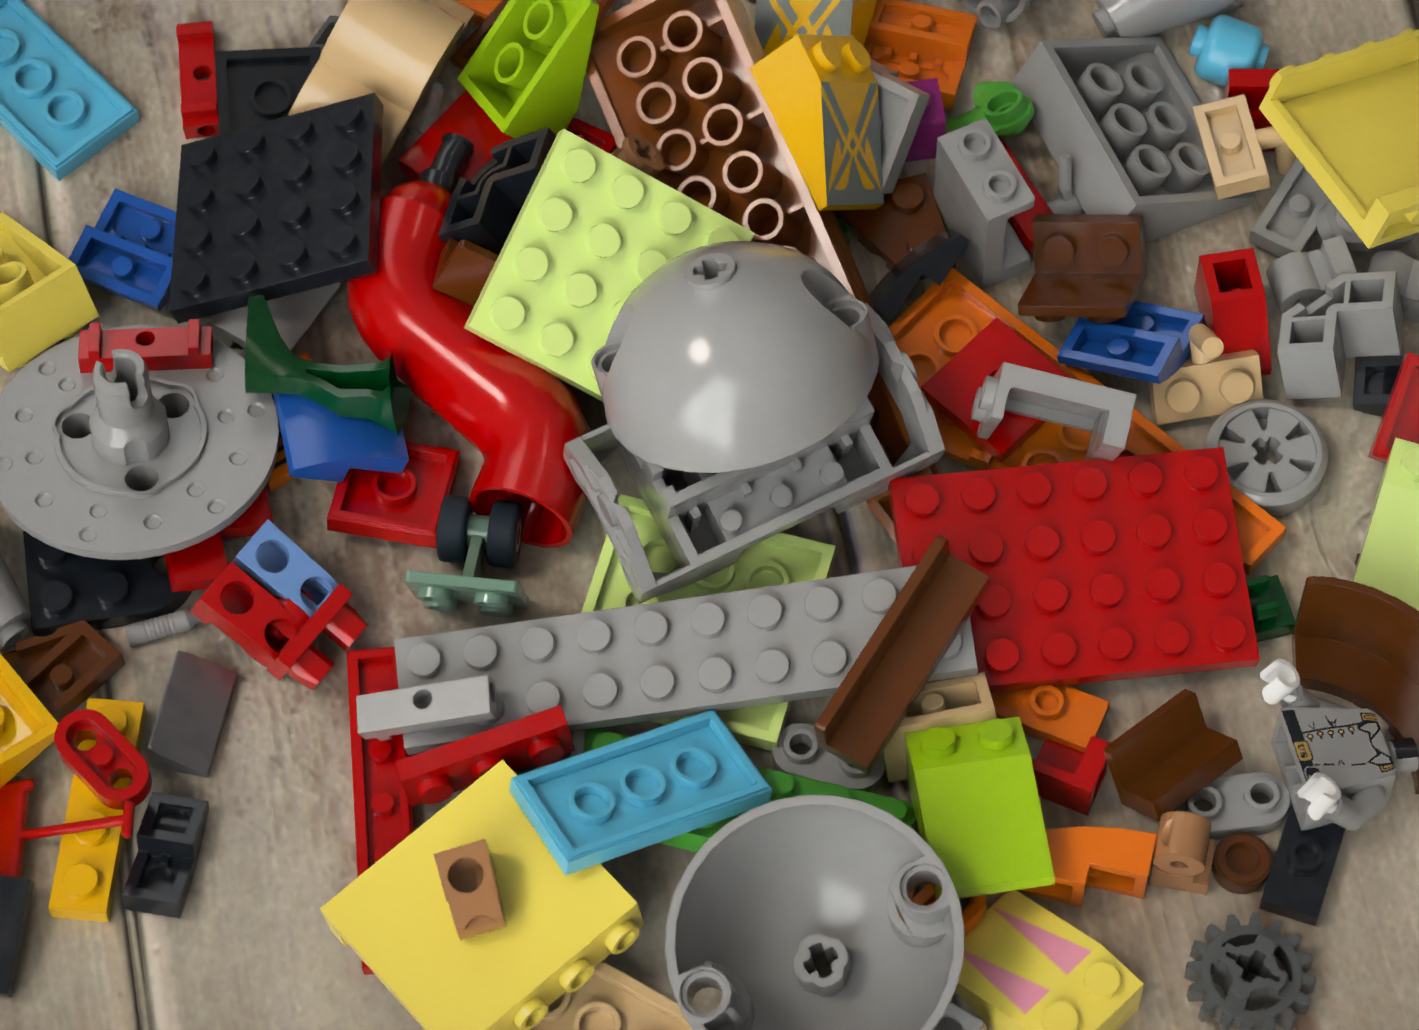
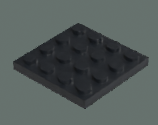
(278, 208)

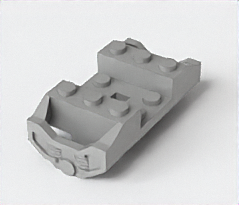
(719, 515)

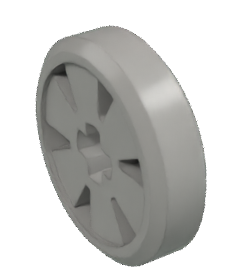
(1279, 429)

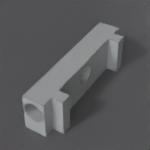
(452, 704)

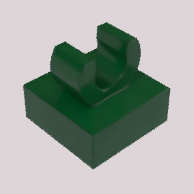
(1269, 608)

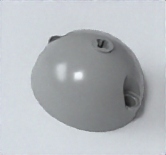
(734, 359)
(807, 885)

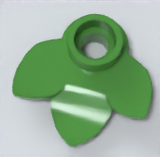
(1001, 105)

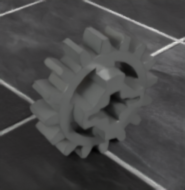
(1232, 964)

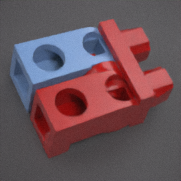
(277, 604)

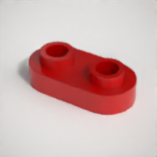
(106, 762)

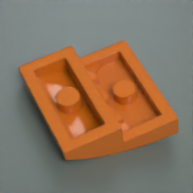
(922, 43)

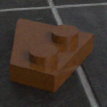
(900, 223)
(65, 666)

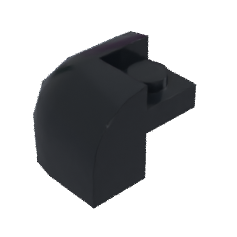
(491, 201)

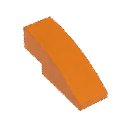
(1099, 859)

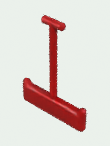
(13, 823)

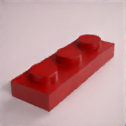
(456, 765)

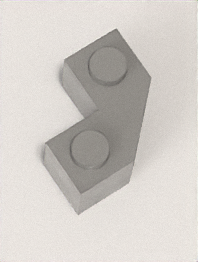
(1352, 320)

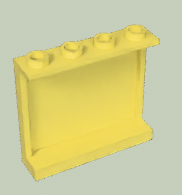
(1357, 131)
(501, 978)

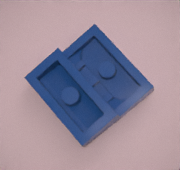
(129, 250)
(1142, 346)
(328, 445)

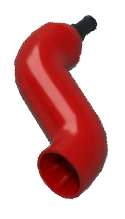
(486, 394)

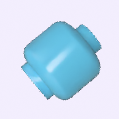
(1227, 46)

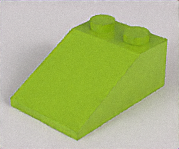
(533, 64)
(979, 806)

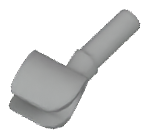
(1066, 201)

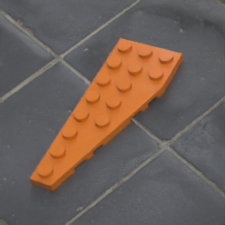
(955, 313)

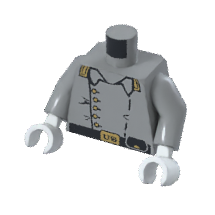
(1332, 754)

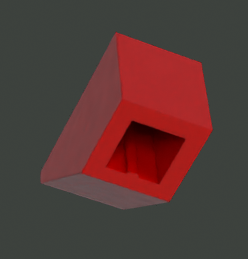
(1234, 302)

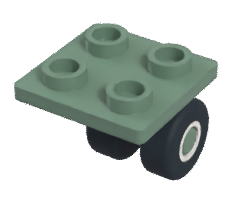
(464, 539)

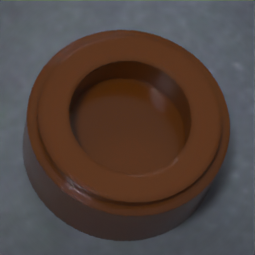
(1241, 863)

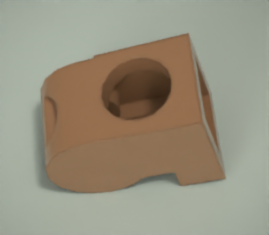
(1183, 853)
(471, 889)

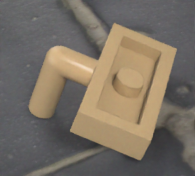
(1235, 147)
(1207, 382)

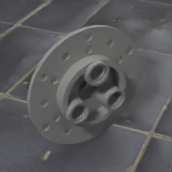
(132, 454)

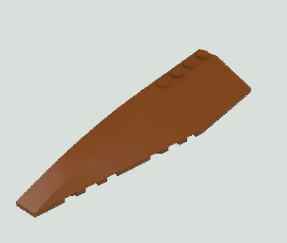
(688, 88)

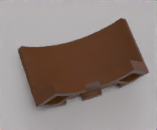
(1362, 650)

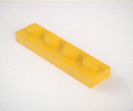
(91, 859)

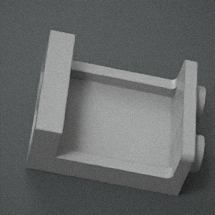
(976, 195)
(1059, 401)

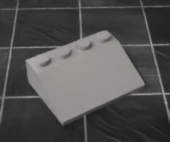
(1128, 129)

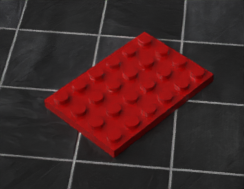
(1091, 565)

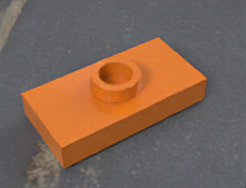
(1054, 713)

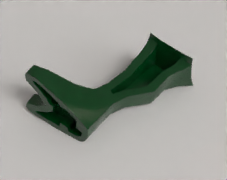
(347, 390)

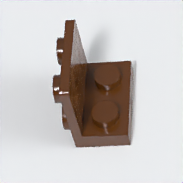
(1085, 267)

